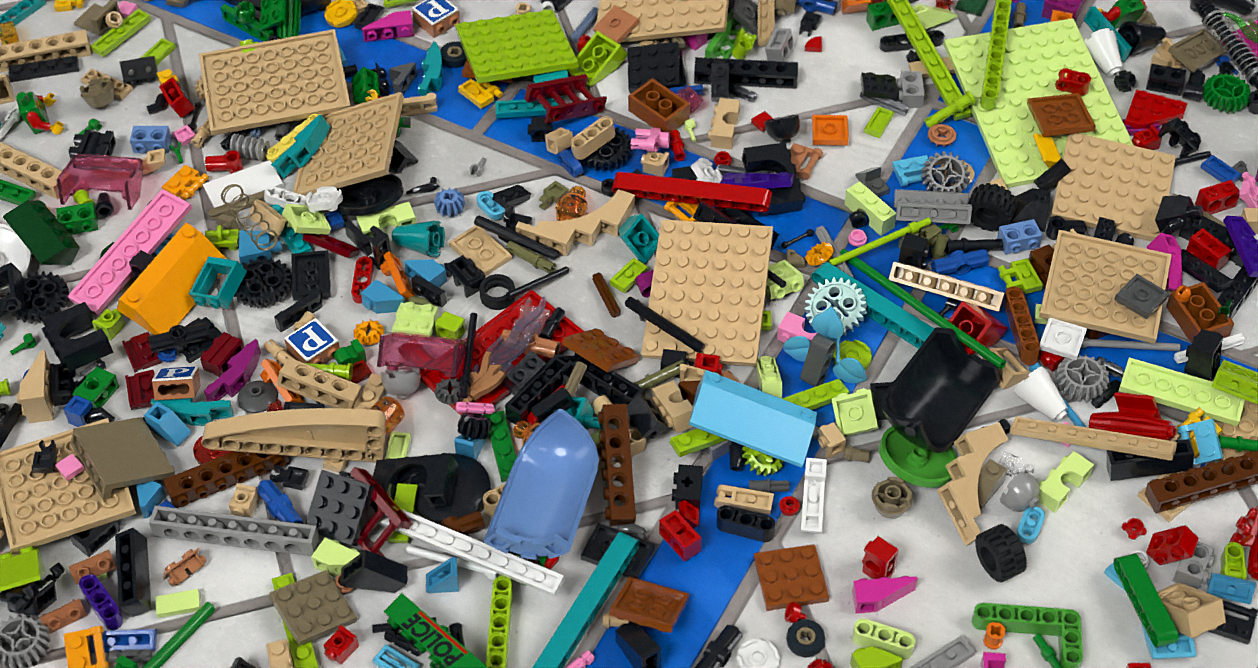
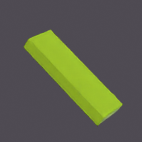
(406, 499)

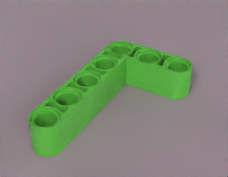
(1037, 625)

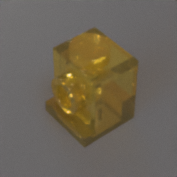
(8, 33)

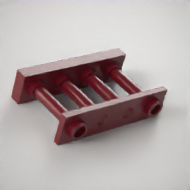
(562, 87)
(387, 507)

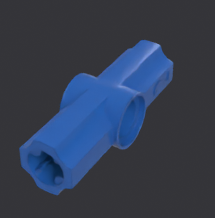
(819, 5)
(960, 262)
(278, 503)

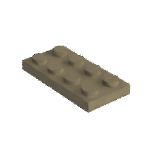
(1197, 50)

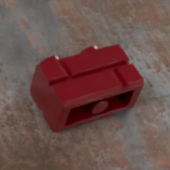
(220, 353)

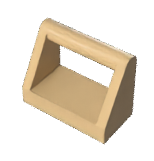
(1008, 375)

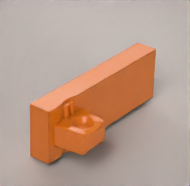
(393, 266)
(271, 373)

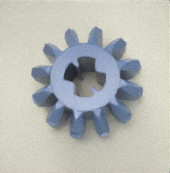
(449, 202)

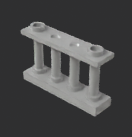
(938, 206)

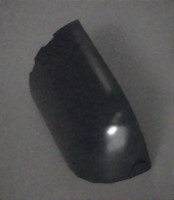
(938, 392)

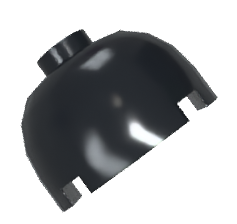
(783, 128)

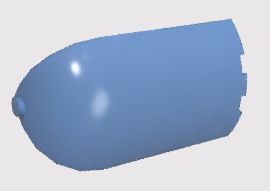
(546, 490)

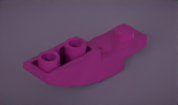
(240, 371)

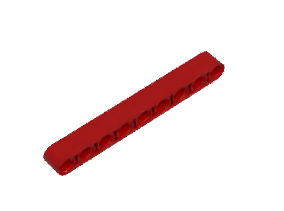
(693, 191)

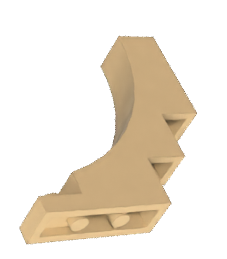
(585, 229)
(962, 493)

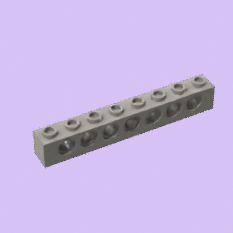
(234, 531)

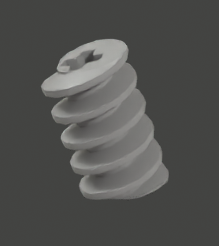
(249, 148)

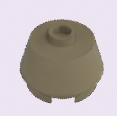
(98, 93)
(892, 497)

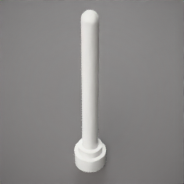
(442, 558)

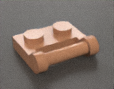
(798, 156)

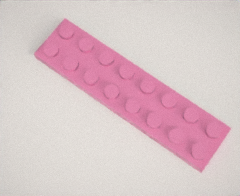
(144, 234)

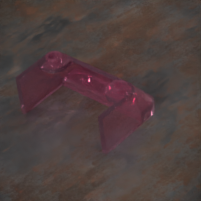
(102, 174)
(421, 351)

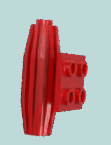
(1136, 416)
(1248, 536)

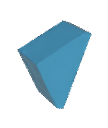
(468, 446)
(149, 495)
(443, 578)

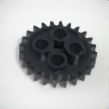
(611, 153)
(273, 275)
(42, 297)

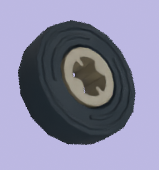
(448, 57)
(804, 647)

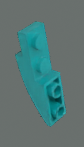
(432, 71)
(304, 148)
(198, 412)

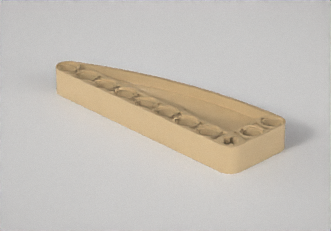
(303, 433)

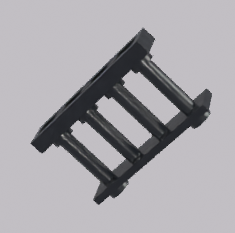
(709, 214)

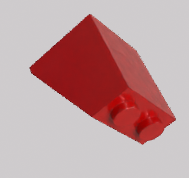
(978, 325)

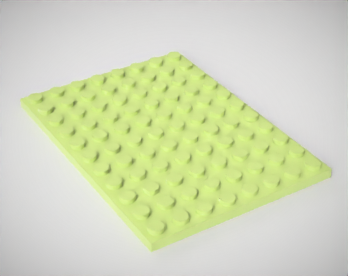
(1030, 71)

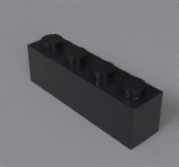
(1128, 466)
(133, 572)

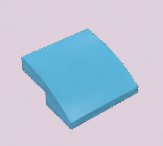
(1182, 649)

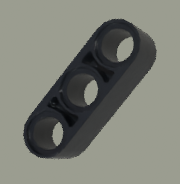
(751, 530)

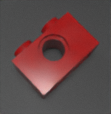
(879, 558)

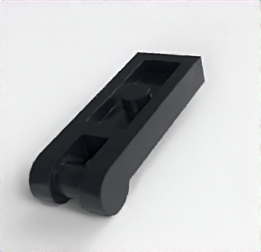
(294, 313)

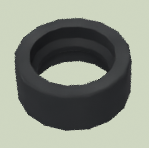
(492, 281)

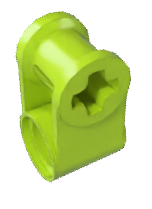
(743, 44)
(1231, 565)

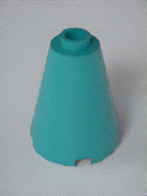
(421, 237)

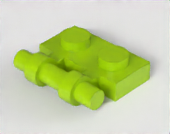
(1025, 275)

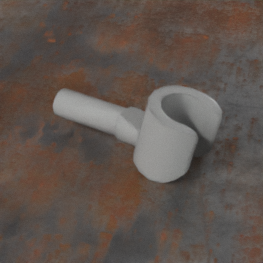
(476, 167)

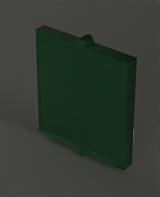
(973, 7)

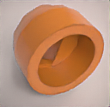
(1185, 296)

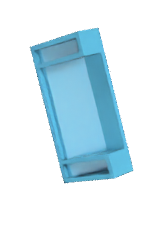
(752, 418)

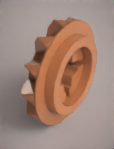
(942, 130)

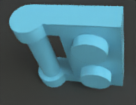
(909, 170)
(1206, 439)

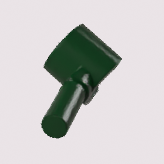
(1225, 309)

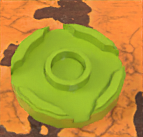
(856, 350)

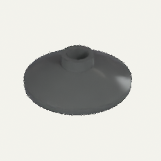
(256, 402)

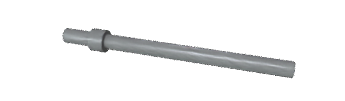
(1129, 344)

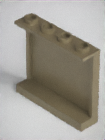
(120, 454)

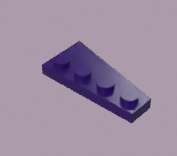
(759, 180)
(1244, 241)

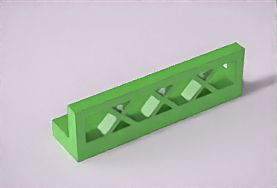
(722, 39)

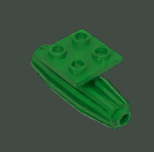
(283, 15)

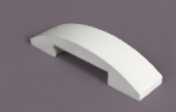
(813, 495)

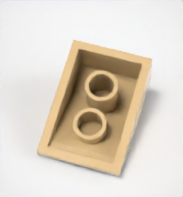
(35, 391)
(1192, 609)

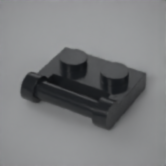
(1235, 627)

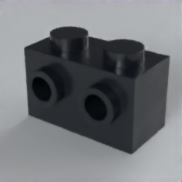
(139, 67)

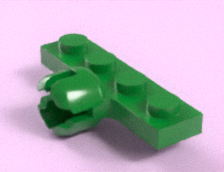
(244, 19)

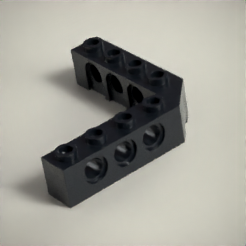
(1242, 283)
(557, 373)

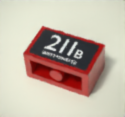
(176, 97)

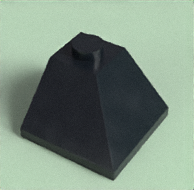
(1032, 205)

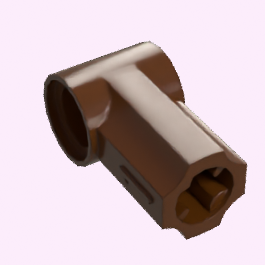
(465, 524)

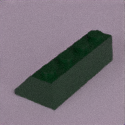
(42, 233)

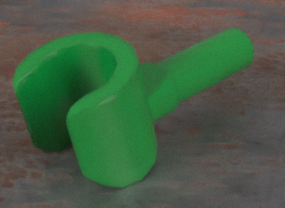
(92, 124)
(177, 151)
(951, 226)
(29, 342)

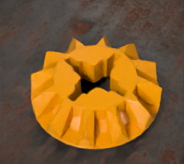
(815, 258)
(374, 335)

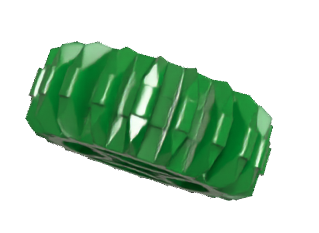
(1226, 93)

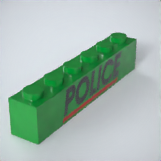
(429, 635)

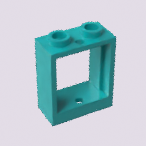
(207, 277)

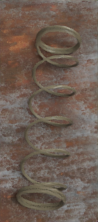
(261, 233)

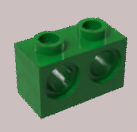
(880, 16)
(363, 82)
(78, 218)

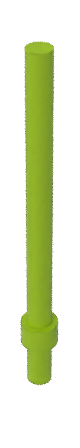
(912, 228)

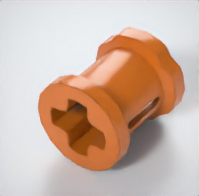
(994, 635)

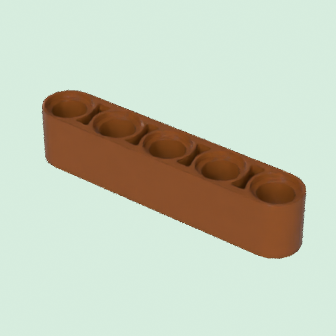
(1021, 326)

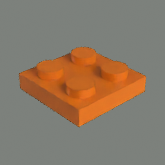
(830, 130)

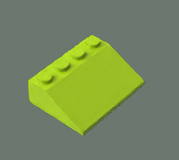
(20, 568)

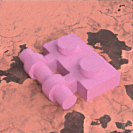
(1249, 191)

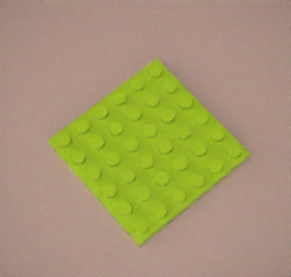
(515, 46)

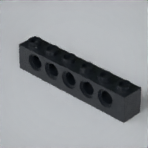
(750, 72)

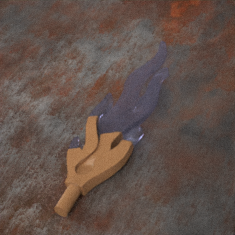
(497, 359)

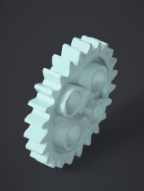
(847, 295)

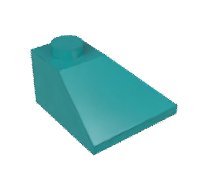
(639, 237)

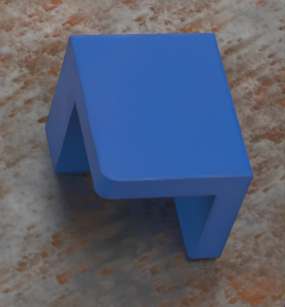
(77, 410)

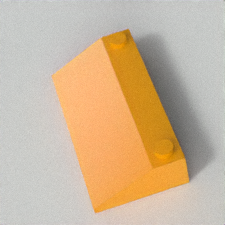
(162, 290)

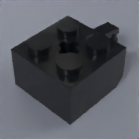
(1204, 355)

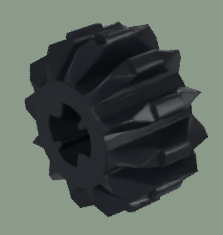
(474, 426)

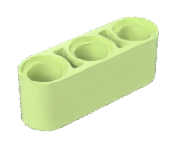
(875, 631)

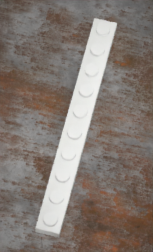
(481, 554)

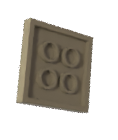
(312, 607)

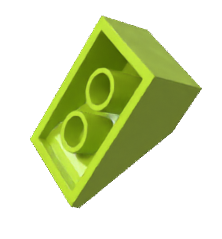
(599, 58)

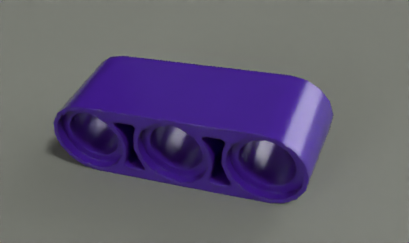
(95, 596)

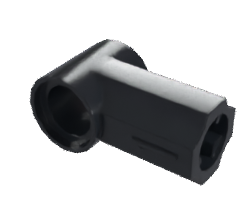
(1194, 87)
(1058, 223)

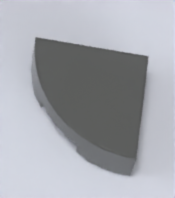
(1241, 168)

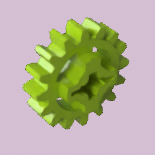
(761, 461)

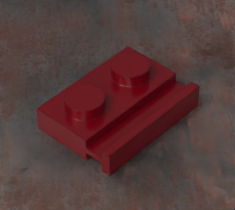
(140, 352)
(140, 389)

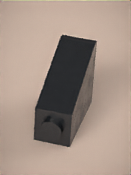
(374, 573)
(638, 646)

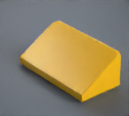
(1047, 149)

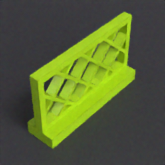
(1237, 381)

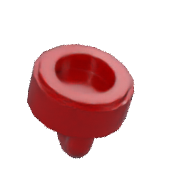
(583, 40)
(793, 612)

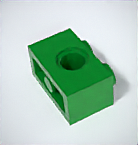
(97, 387)

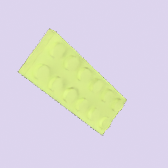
(1181, 391)

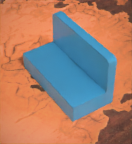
(1231, 588)

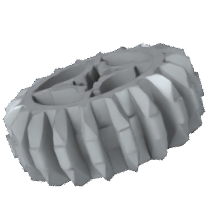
(959, 177)
(1082, 378)
(24, 646)

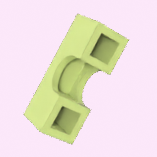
(880, 215)
(392, 216)
(1072, 470)

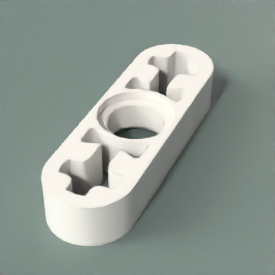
(273, 196)

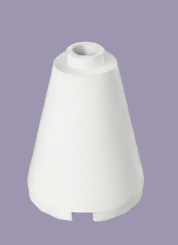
(1105, 51)
(1042, 394)

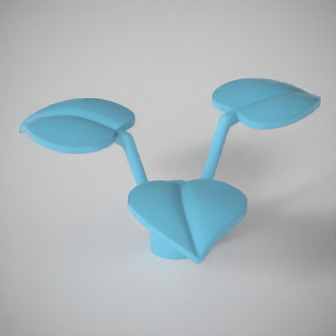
(829, 325)

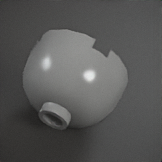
(401, 381)
(1022, 492)

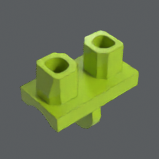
(223, 238)

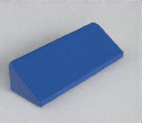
(127, 640)

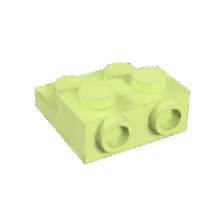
(305, 221)
(788, 273)
(415, 318)
(855, 412)

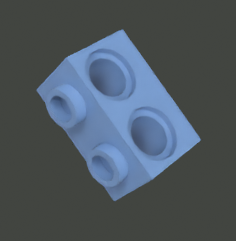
(150, 138)
(1020, 236)

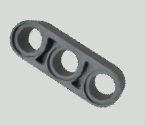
(817, 360)

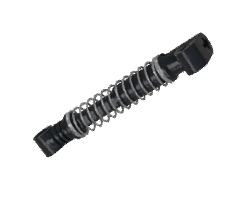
(1237, 49)

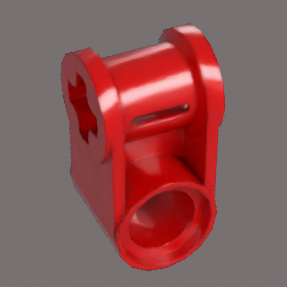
(1074, 81)

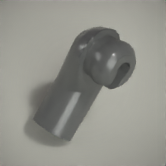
(633, 529)

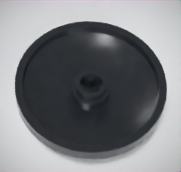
(370, 195)
(468, 492)

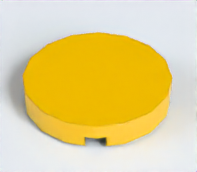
(341, 13)

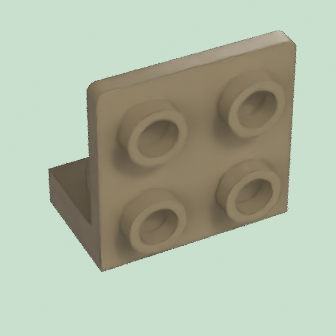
(94, 17)

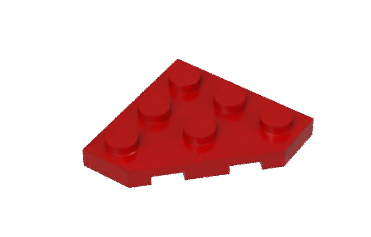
(1153, 109)

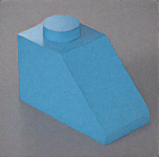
(428, 270)
(381, 298)

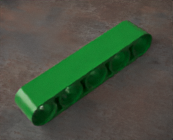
(1145, 600)

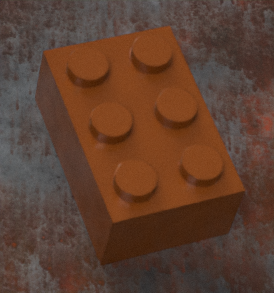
(658, 106)
(1199, 312)

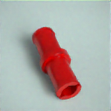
(677, 145)

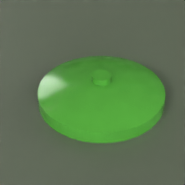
(914, 463)

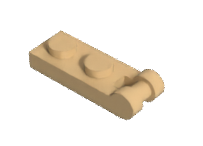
(417, 105)
(744, 499)

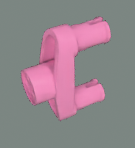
(650, 139)

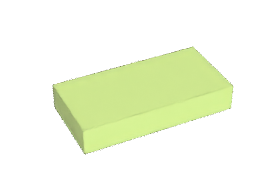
(398, 445)
(178, 603)

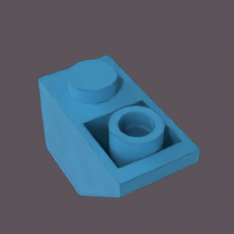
(166, 424)

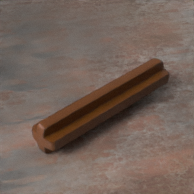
(606, 294)

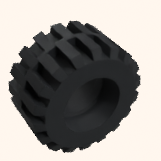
(991, 206)
(1001, 553)

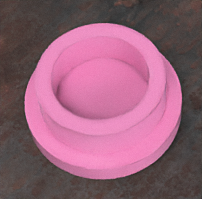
(857, 238)

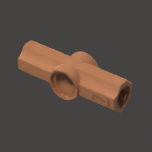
(538, 345)

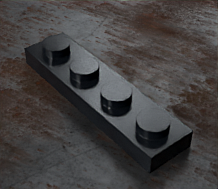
(43, 68)
(1204, 272)

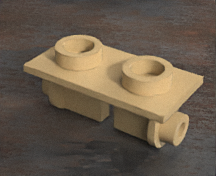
(1163, 50)

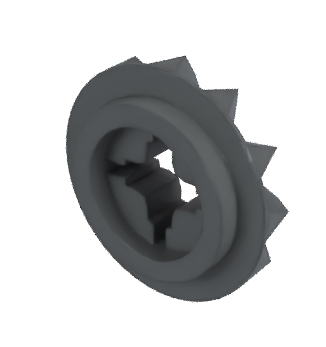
(442, 393)

